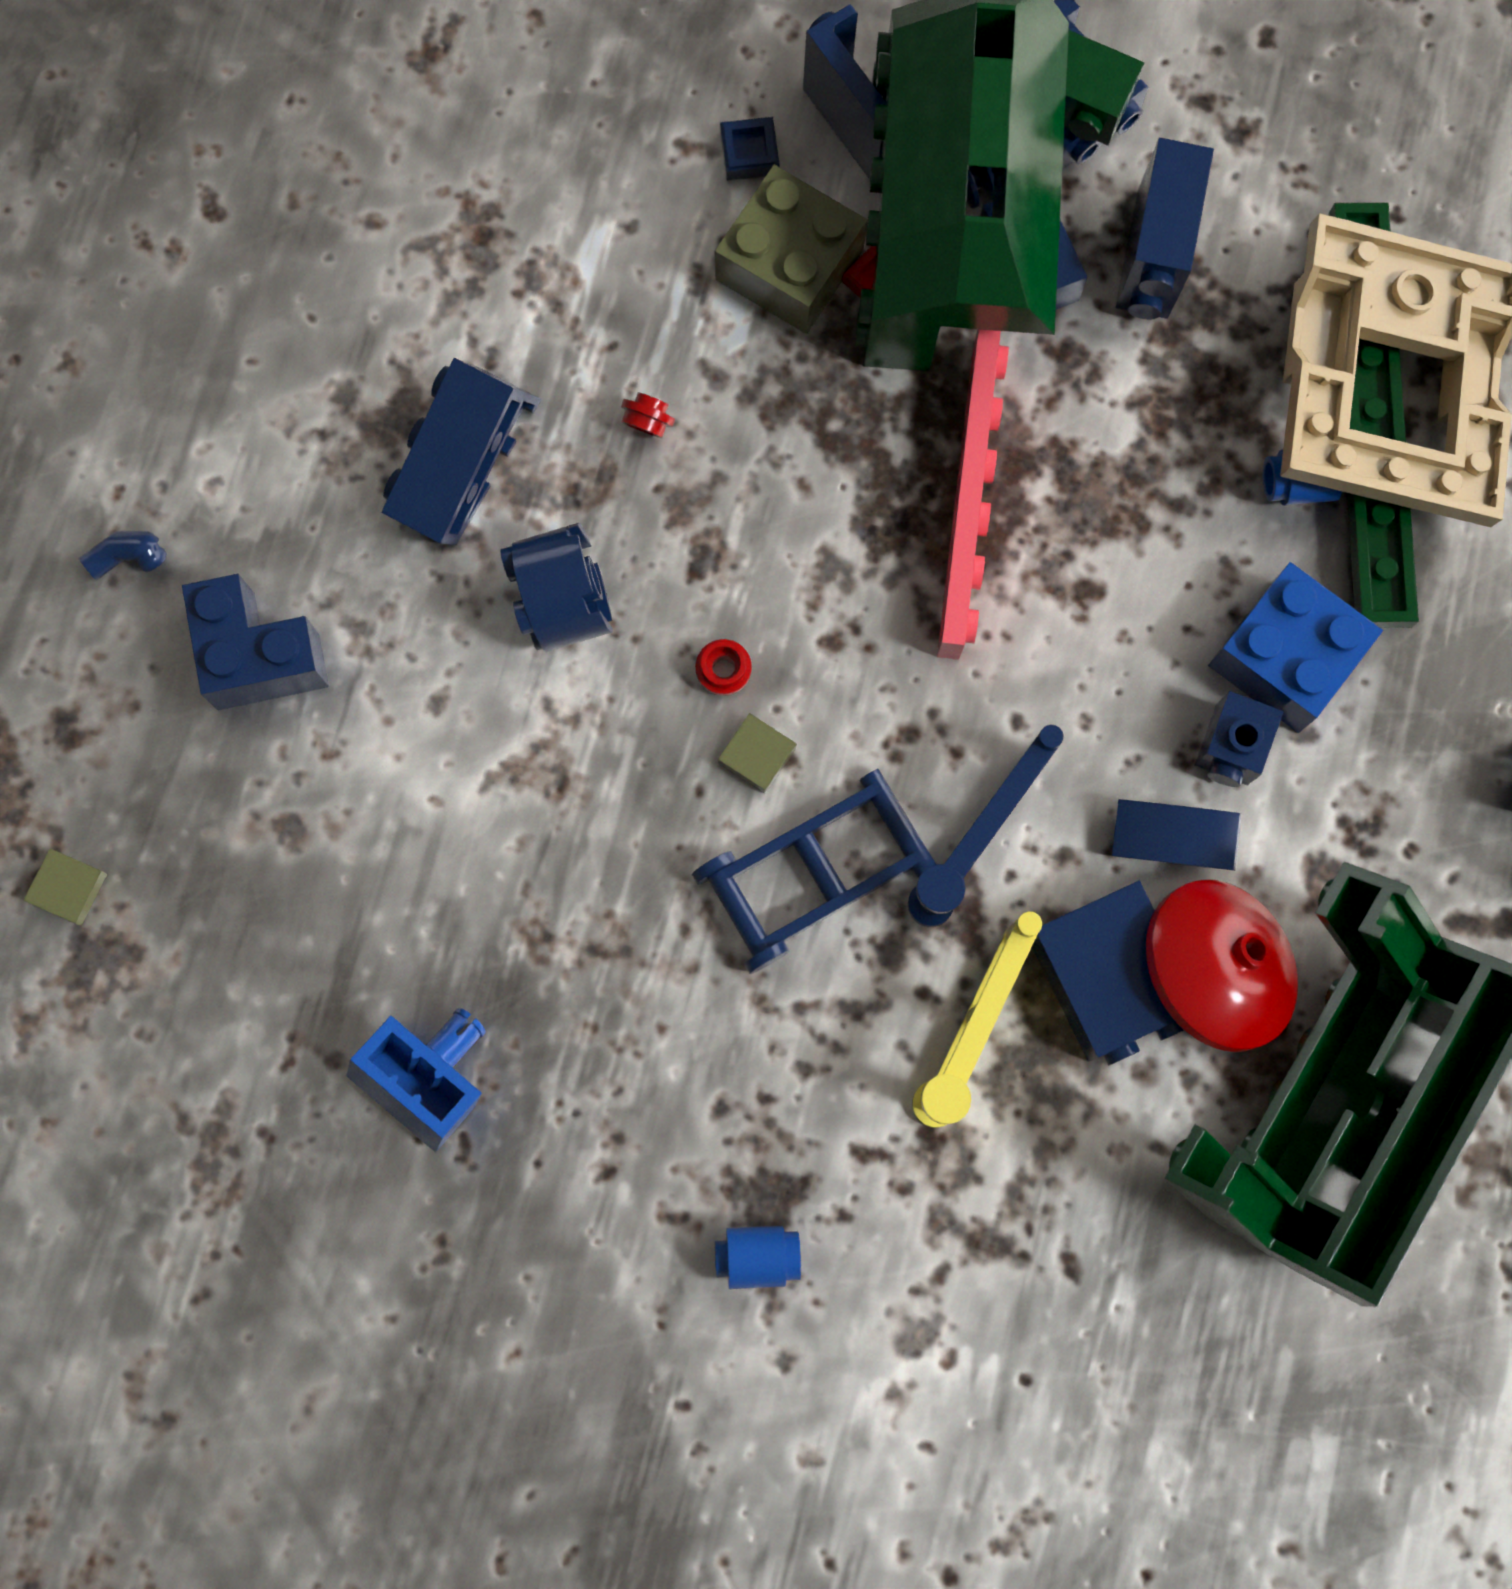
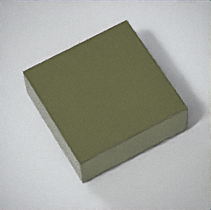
(757, 753)
(65, 887)

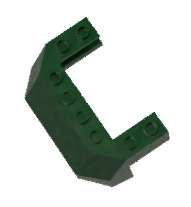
(961, 92)
(1370, 1103)

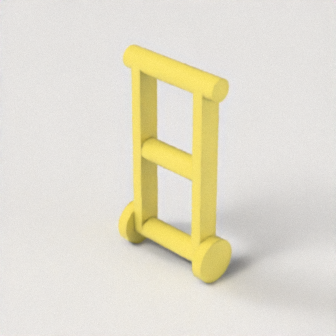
(947, 1096)

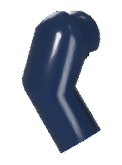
(121, 547)

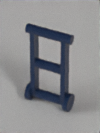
(724, 868)
(943, 885)

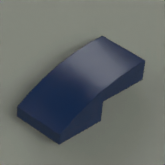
(1176, 834)

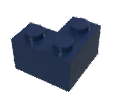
(241, 659)

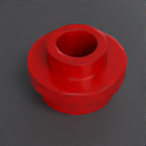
(647, 415)
(723, 651)

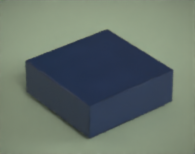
(749, 147)

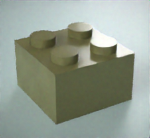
(790, 248)

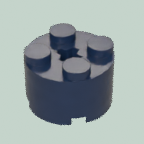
(558, 588)

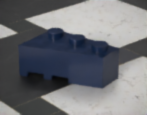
(455, 451)

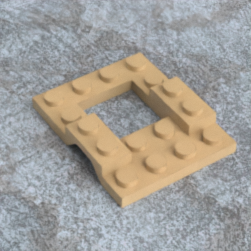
(1415, 300)

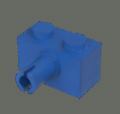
(419, 1079)

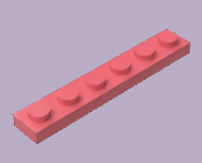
(970, 514)

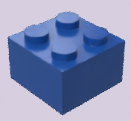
(1295, 647)

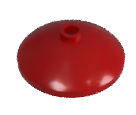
(1222, 965)

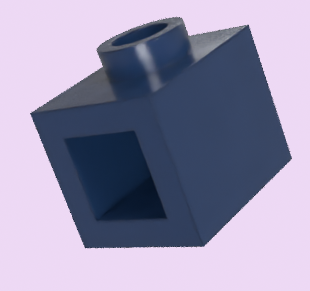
(1238, 740)

